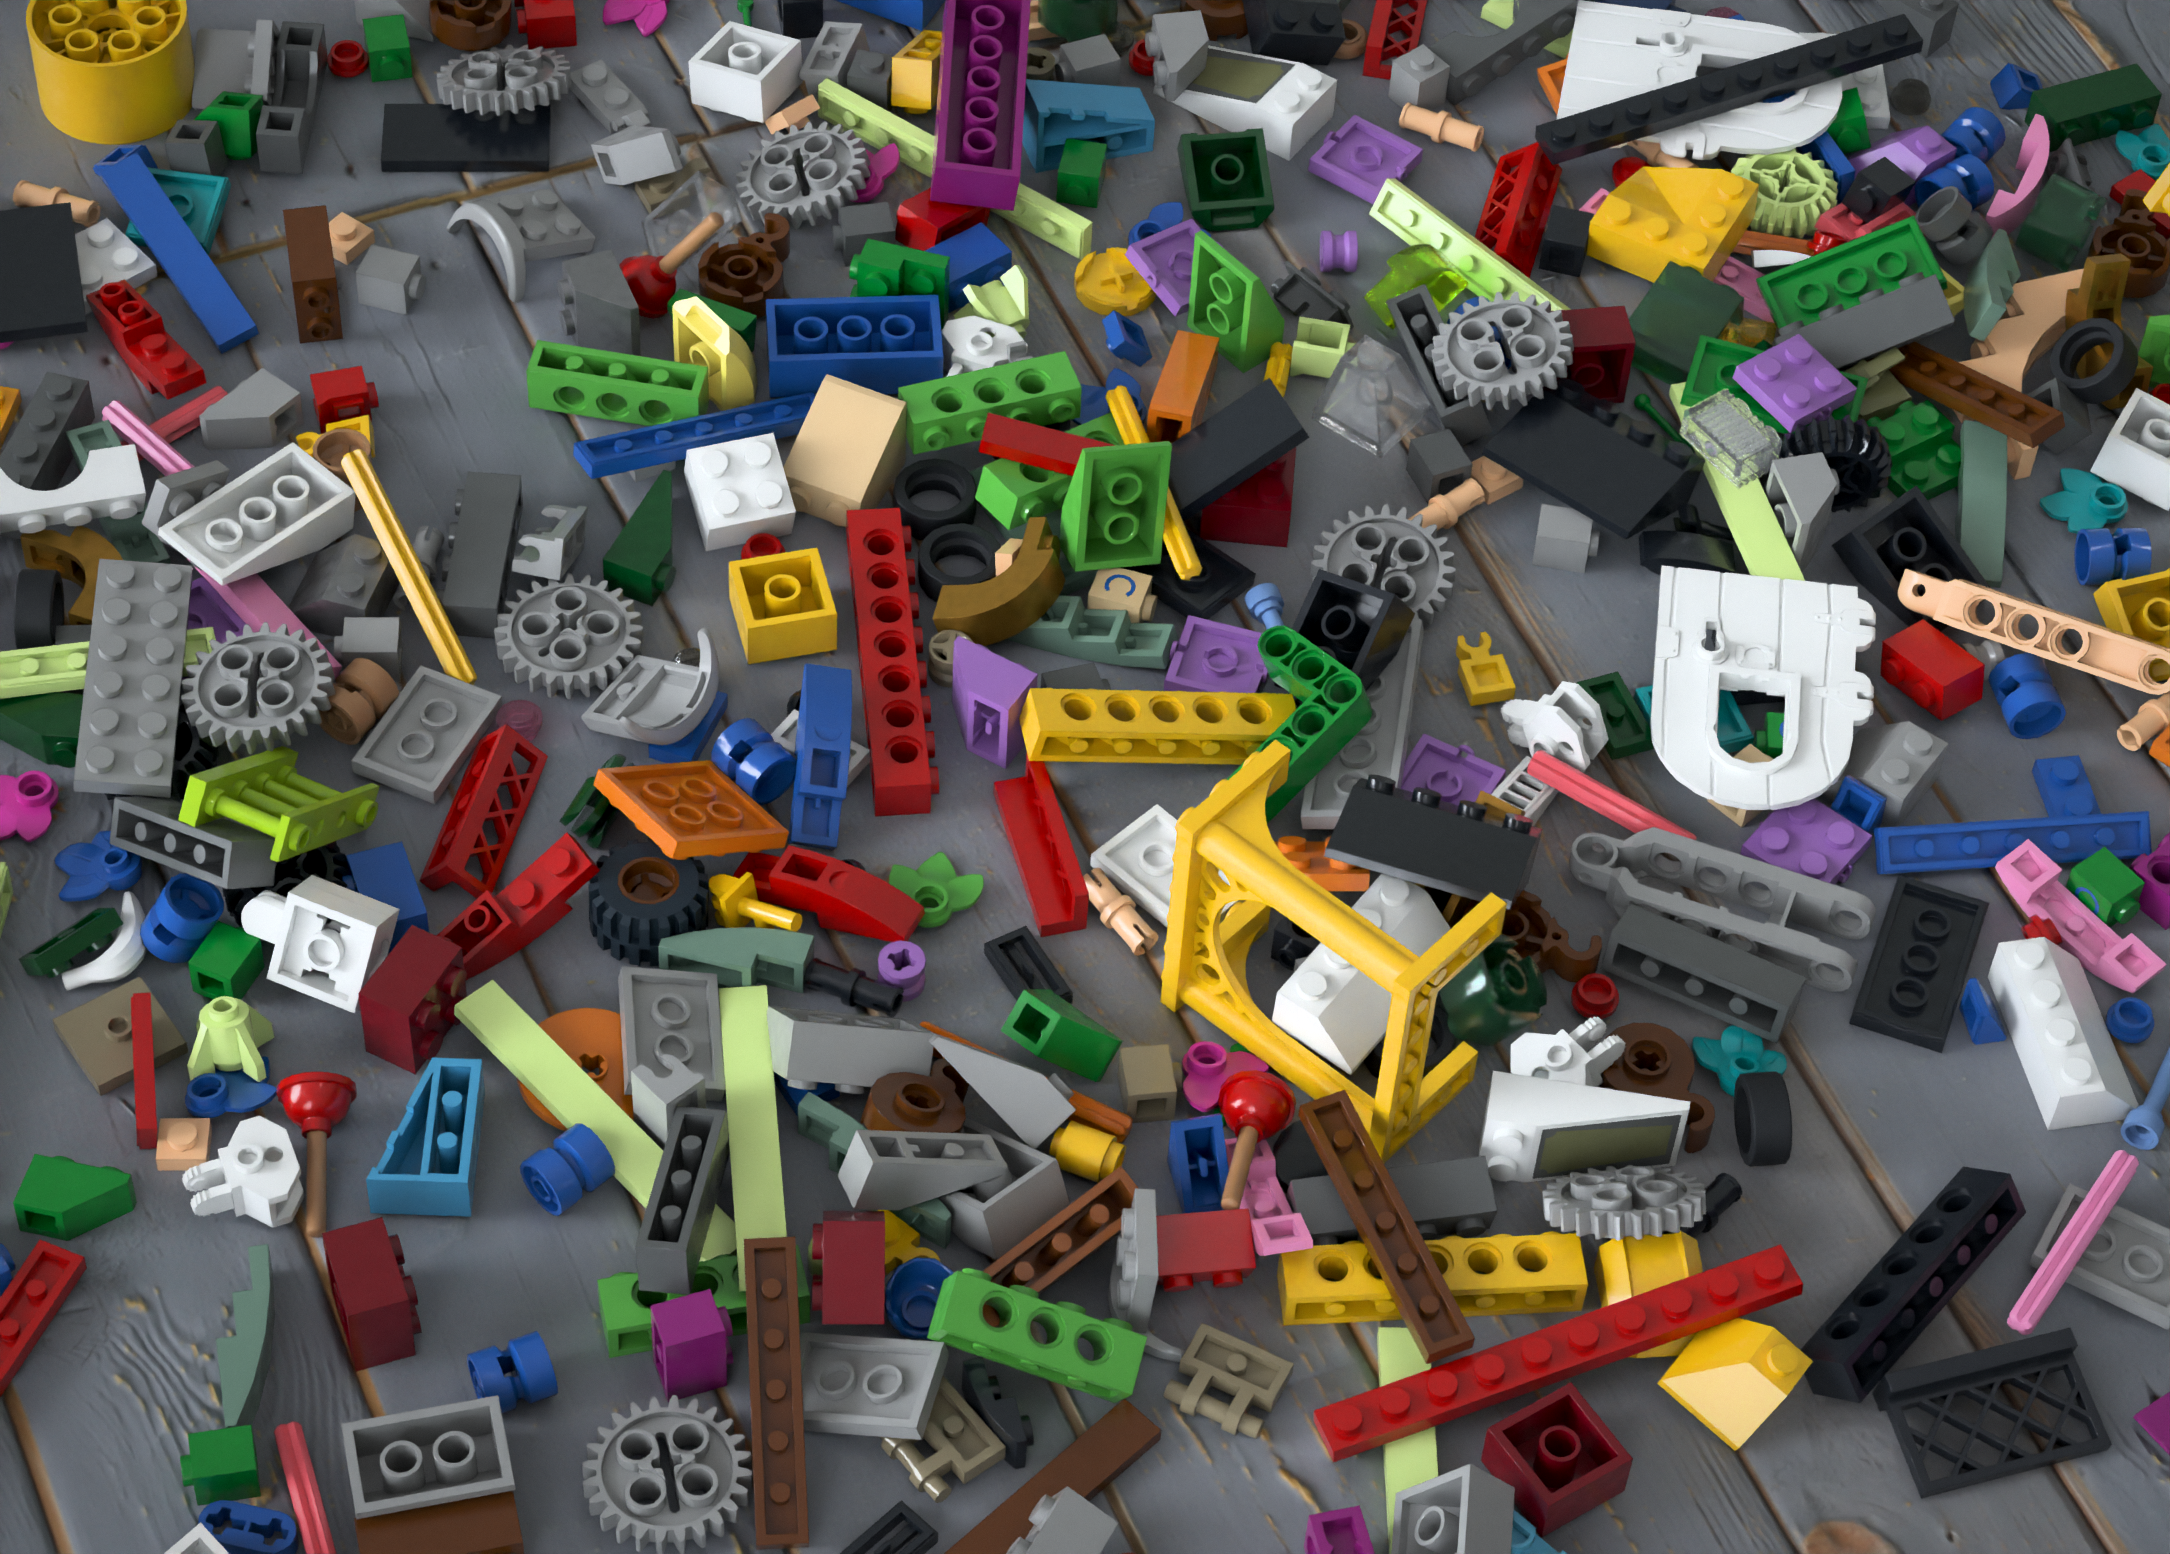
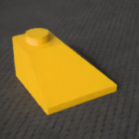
(1735, 1377)

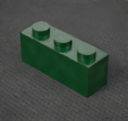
(2096, 106)

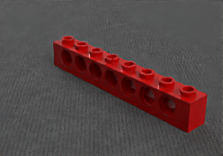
(889, 662)

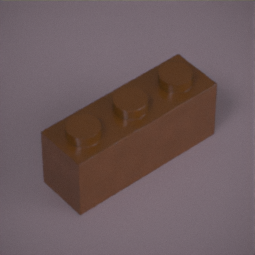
(457, 1527)

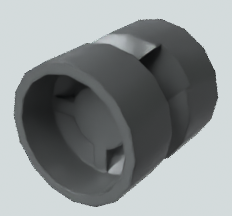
(1953, 225)

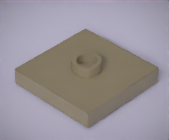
(101, 1036)

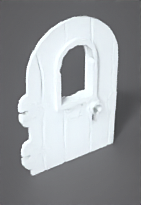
(1639, 50)
(1769, 639)

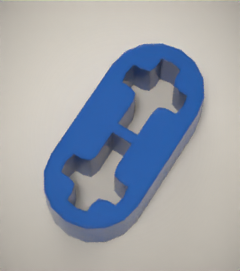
(250, 1528)

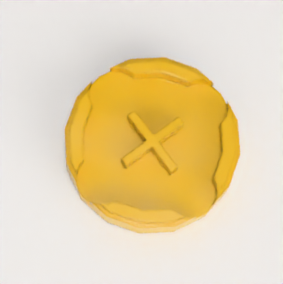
(1111, 283)

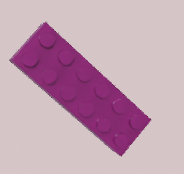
(981, 103)

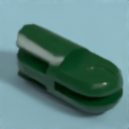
(596, 806)

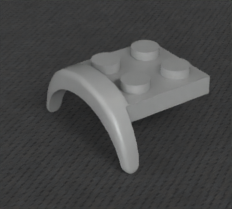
(526, 230)
(658, 698)
(1136, 1272)

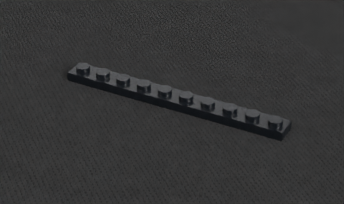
(1728, 89)

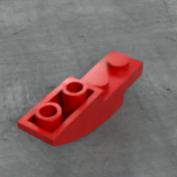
(143, 342)
(838, 892)
(523, 910)

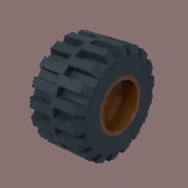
(645, 898)

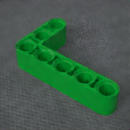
(1321, 708)

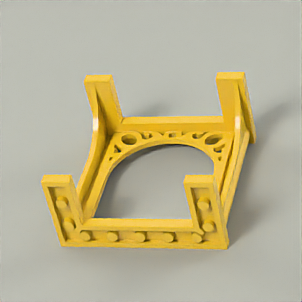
(1209, 958)

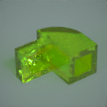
(1413, 268)

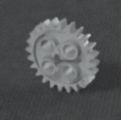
(478, 83)
(832, 165)
(1531, 338)
(1422, 582)
(568, 635)
(227, 680)
(1624, 1202)
(618, 1482)

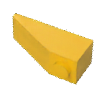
(917, 73)

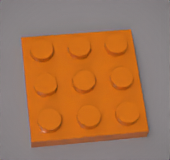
(690, 809)

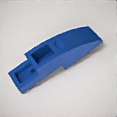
(822, 756)

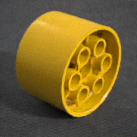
(112, 66)

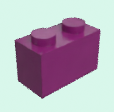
(691, 1344)

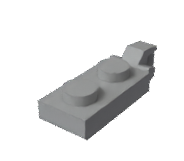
(608, 97)

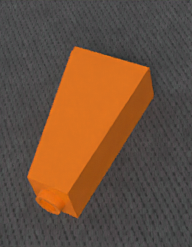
(1183, 387)

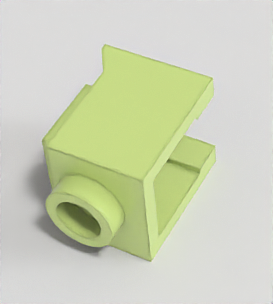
(1319, 347)

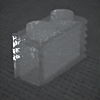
(1731, 437)

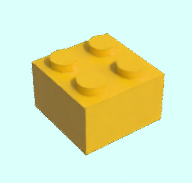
(782, 605)

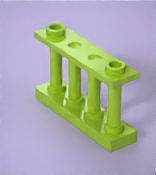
(276, 800)

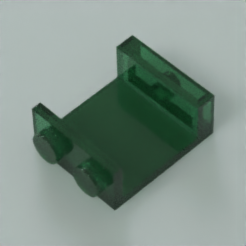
(1675, 315)

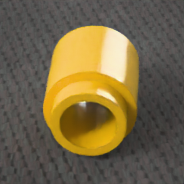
(1087, 1151)

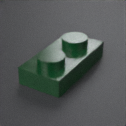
(1622, 718)
(87, 933)

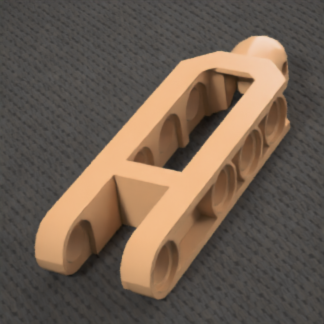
(2103, 650)

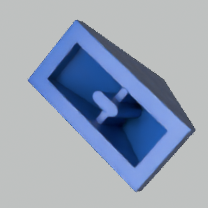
(1198, 1162)

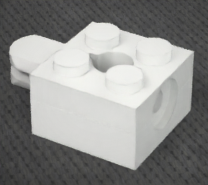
(312, 955)

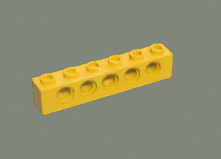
(1149, 725)
(1504, 1289)

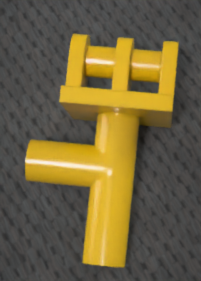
(738, 905)

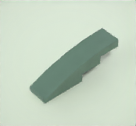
(1990, 286)
(1982, 499)
(126, 535)
(1099, 635)
(835, 1131)
(247, 1356)

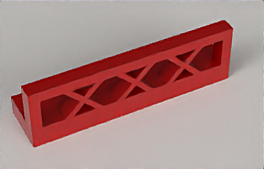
(1380, 32)
(1523, 209)
(470, 810)
(1043, 851)

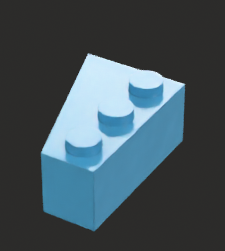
(1085, 113)
(435, 1147)

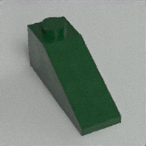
(643, 551)
(43, 726)

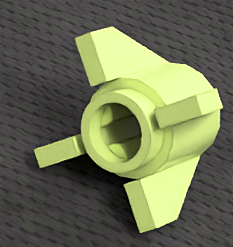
(1000, 303)
(229, 1039)

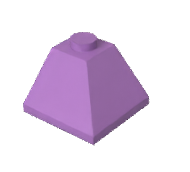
(1912, 150)

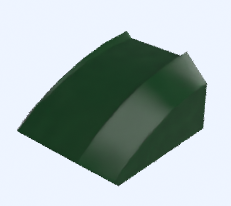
(1226, 178)

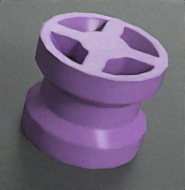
(1338, 251)
(913, 965)

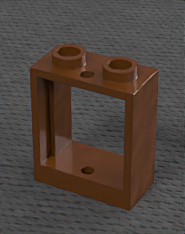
(313, 274)

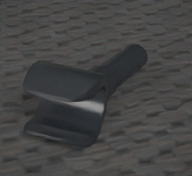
(1690, 522)

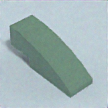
(742, 956)

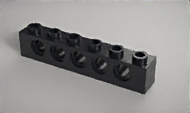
(1912, 1283)

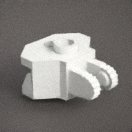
(971, 349)
(1557, 725)
(1565, 1055)
(252, 1176)

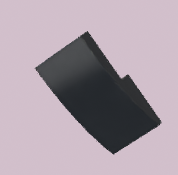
(1685, 551)
(999, 1414)

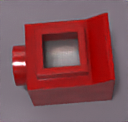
(342, 395)

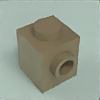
(1148, 1082)

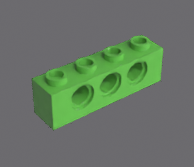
(615, 385)
(956, 406)
(1023, 491)
(628, 1319)
(961, 1325)

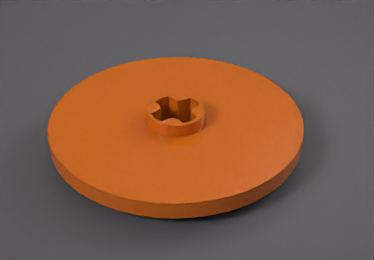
(592, 1042)

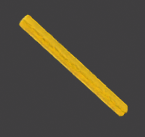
(1175, 533)
(407, 566)

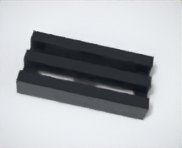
(1009, 976)
(920, 1545)

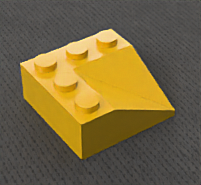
(1672, 217)

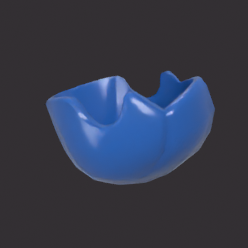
(913, 1296)

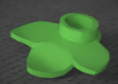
(937, 887)

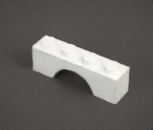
(105, 488)

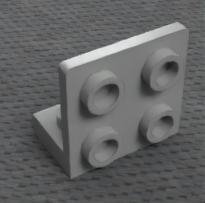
(235, 63)
(180, 492)

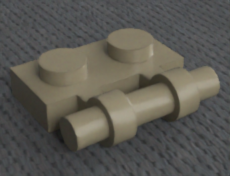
(1234, 1368)
(960, 1444)

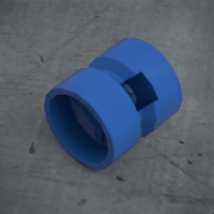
(1976, 133)
(1966, 174)
(2107, 556)
(2027, 696)
(754, 760)
(181, 918)
(573, 1165)
(530, 1371)

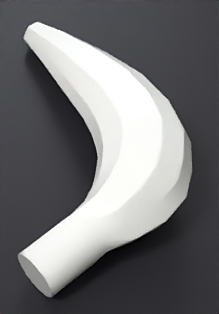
(121, 957)

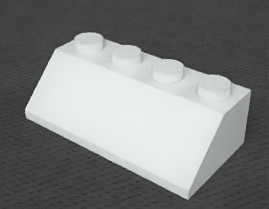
(1335, 1004)
(2059, 1034)

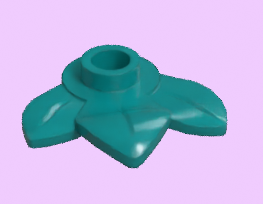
(2146, 151)
(2085, 501)
(1735, 1055)

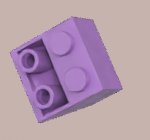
(989, 701)

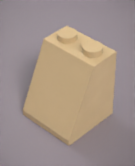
(846, 450)

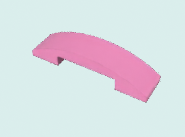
(2011, 209)
(2036, 888)
(1272, 1220)

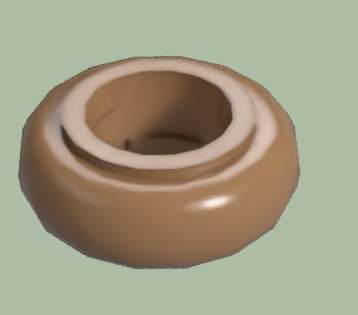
(1357, 40)

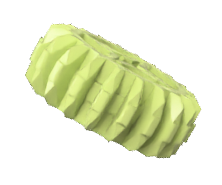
(1790, 191)

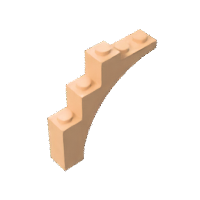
(2018, 340)

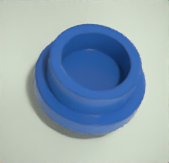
(2130, 1020)

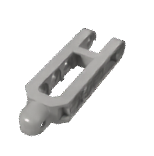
(1790, 898)

